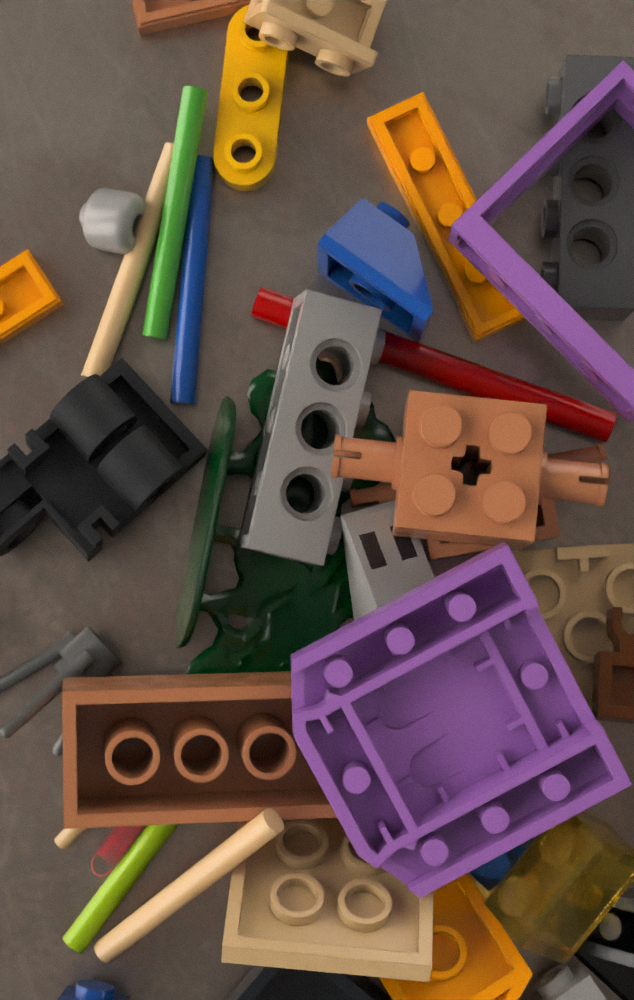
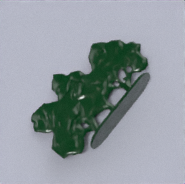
(281, 598)

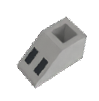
(378, 563)

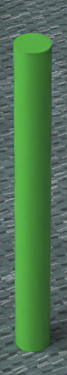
(175, 212)

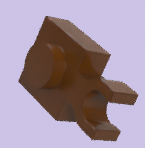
(614, 674)

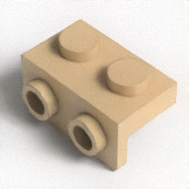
(329, 29)

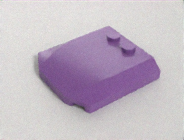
(449, 725)

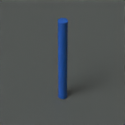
(192, 286)

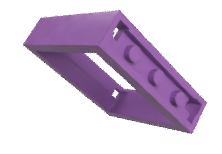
(517, 279)

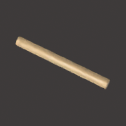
(130, 273)
(189, 885)

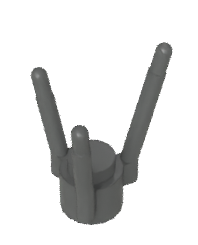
(82, 657)

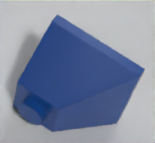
(378, 265)

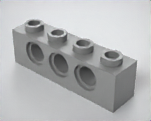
(352, 335)

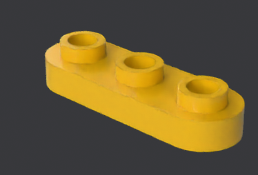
(246, 122)

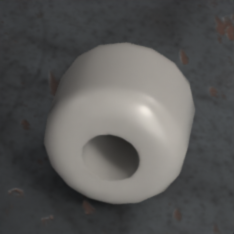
(111, 218)

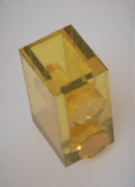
(563, 886)

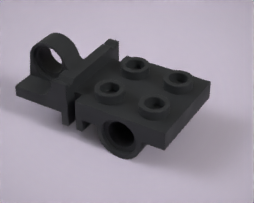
(95, 462)

